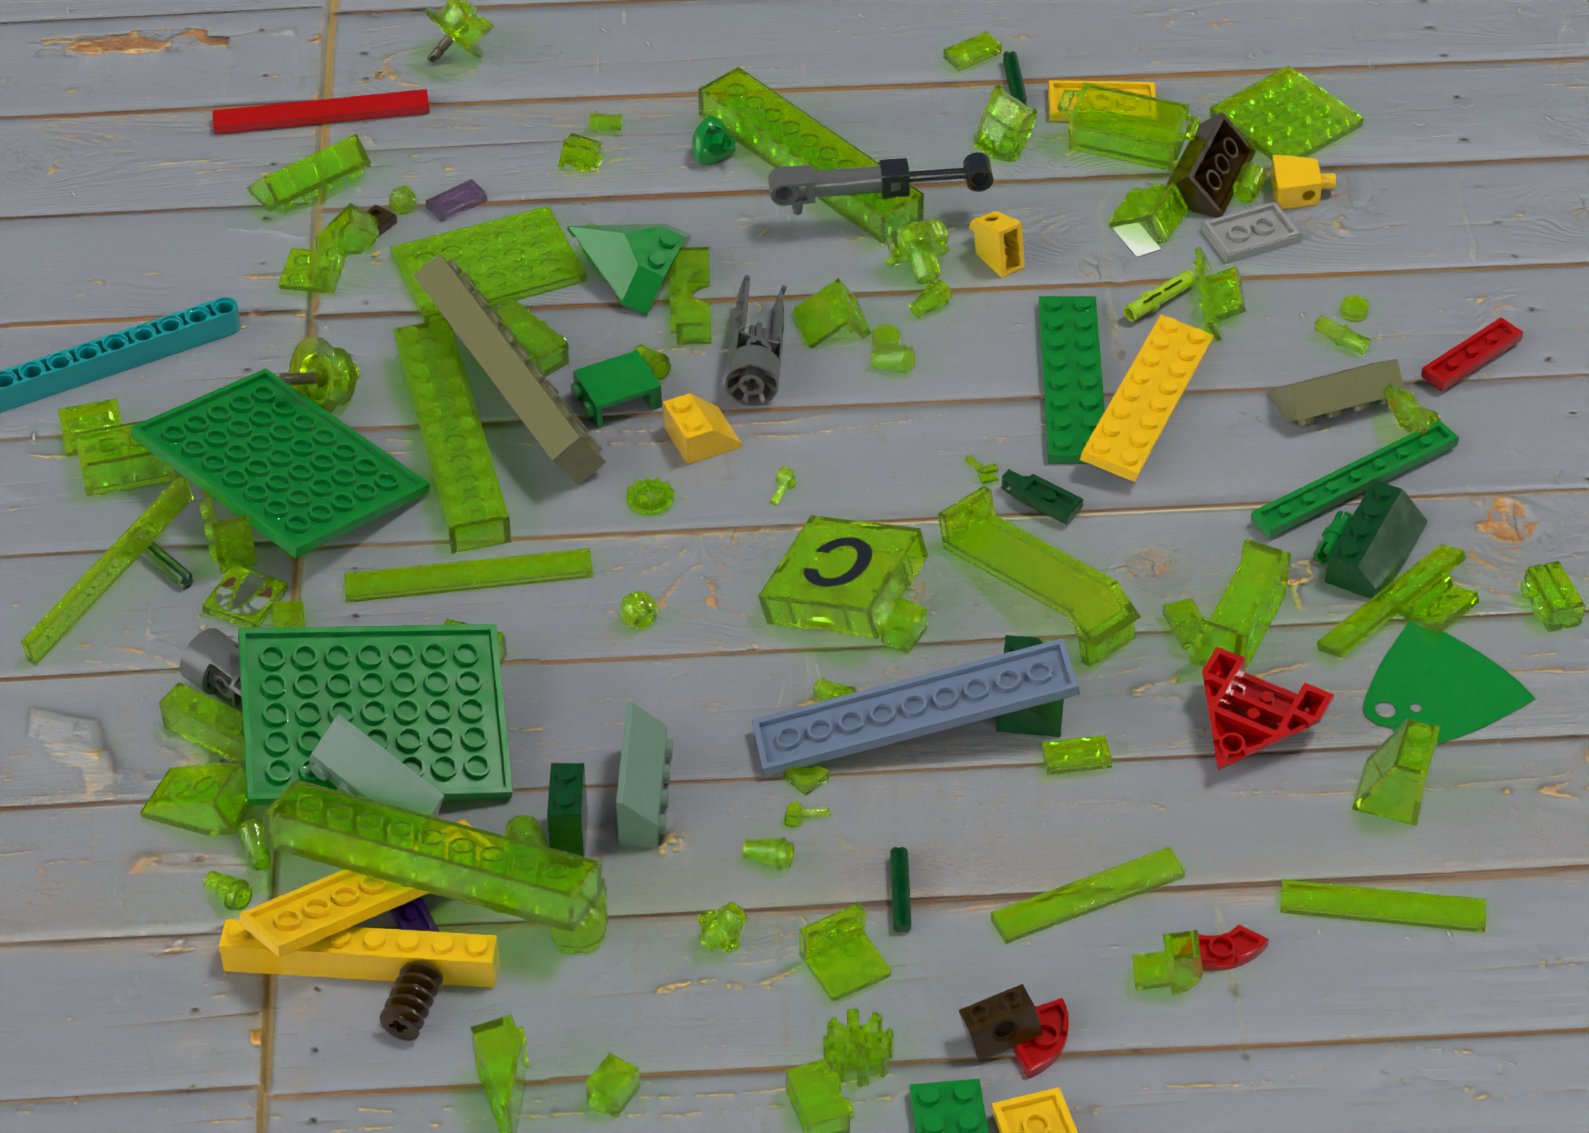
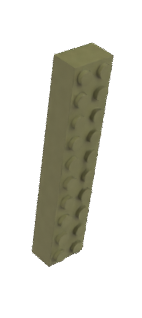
(510, 368)

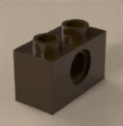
(1000, 1022)

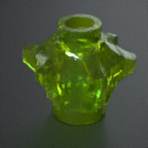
(722, 927)

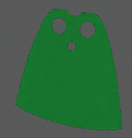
(1447, 679)

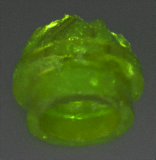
(402, 199)

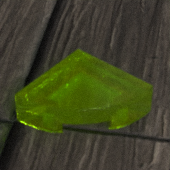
(806, 778)

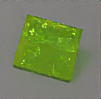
(1158, 206)
(315, 269)
(829, 312)
(230, 538)
(842, 953)

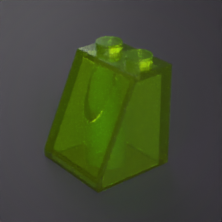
(1399, 773)

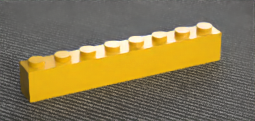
(368, 955)

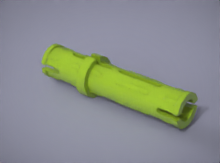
(1151, 300)

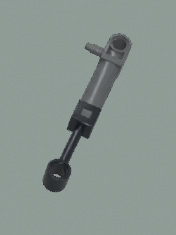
(891, 178)

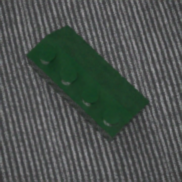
(1375, 541)

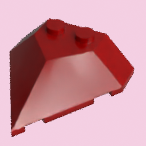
(1251, 712)

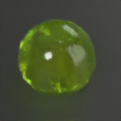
(638, 610)

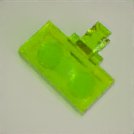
(1407, 410)

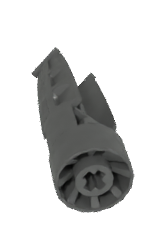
(752, 358)
(214, 666)

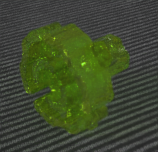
(920, 246)

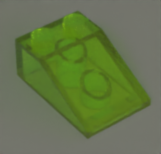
(201, 798)
(501, 1068)

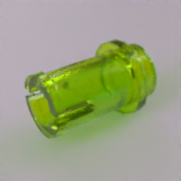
(605, 121)

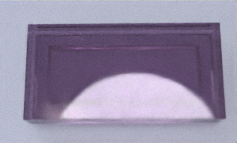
(456, 200)

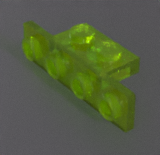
(1220, 294)

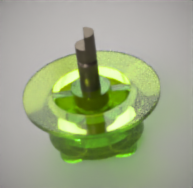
(461, 25)
(322, 373)

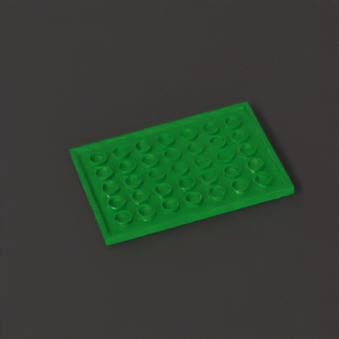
(280, 461)
(411, 688)

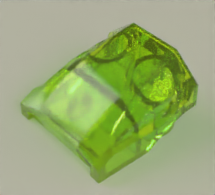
(1004, 126)

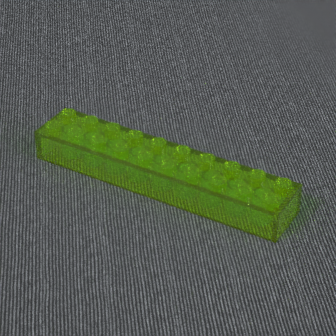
(791, 137)
(451, 437)
(433, 855)

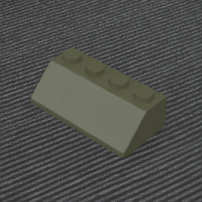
(1336, 392)

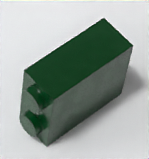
(568, 808)

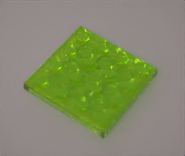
(1288, 115)

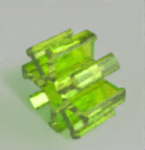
(858, 1046)

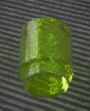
(1249, 182)

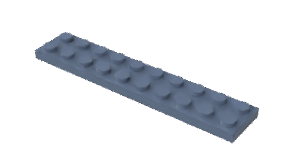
(915, 707)

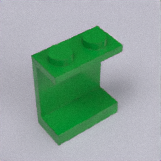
(614, 383)

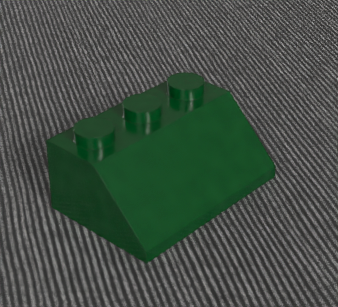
(1036, 720)

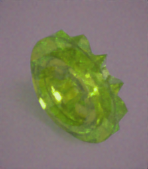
(640, 502)

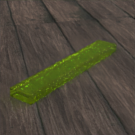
(1391, 600)
(1087, 895)
(1383, 905)

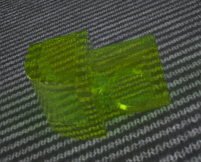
(1175, 967)

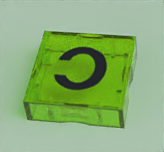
(843, 576)

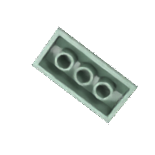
(369, 771)
(642, 779)

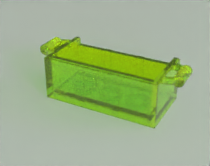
(1128, 125)
(1245, 606)

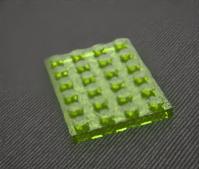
(503, 256)

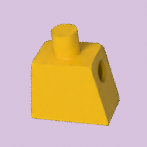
(1298, 181)
(999, 242)

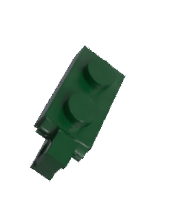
(1042, 495)

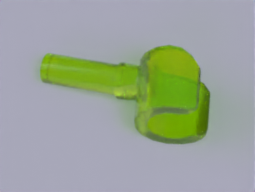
(986, 473)
(786, 478)
(796, 812)

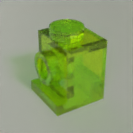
(581, 153)

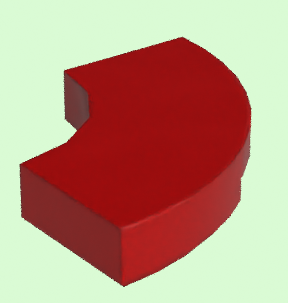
(1231, 948)
(1044, 1050)

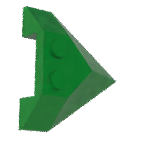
(632, 258)

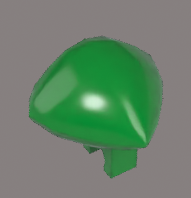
(712, 141)

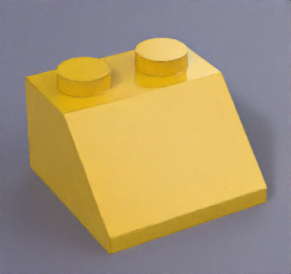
(698, 428)

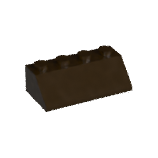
(1211, 166)

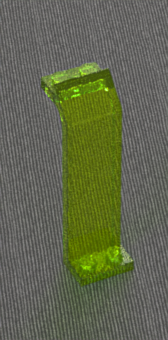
(1043, 572)

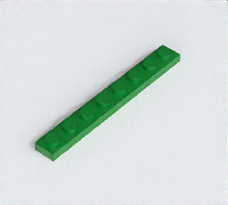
(1353, 479)

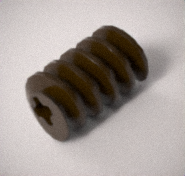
(410, 1000)

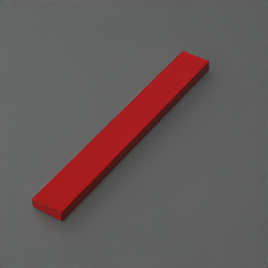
(320, 111)

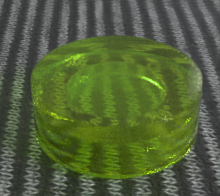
(1354, 308)
(885, 336)

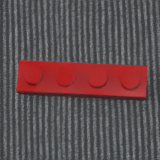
(1471, 354)

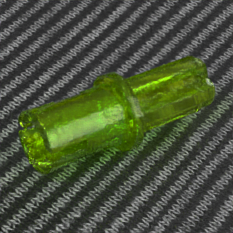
(1342, 335)

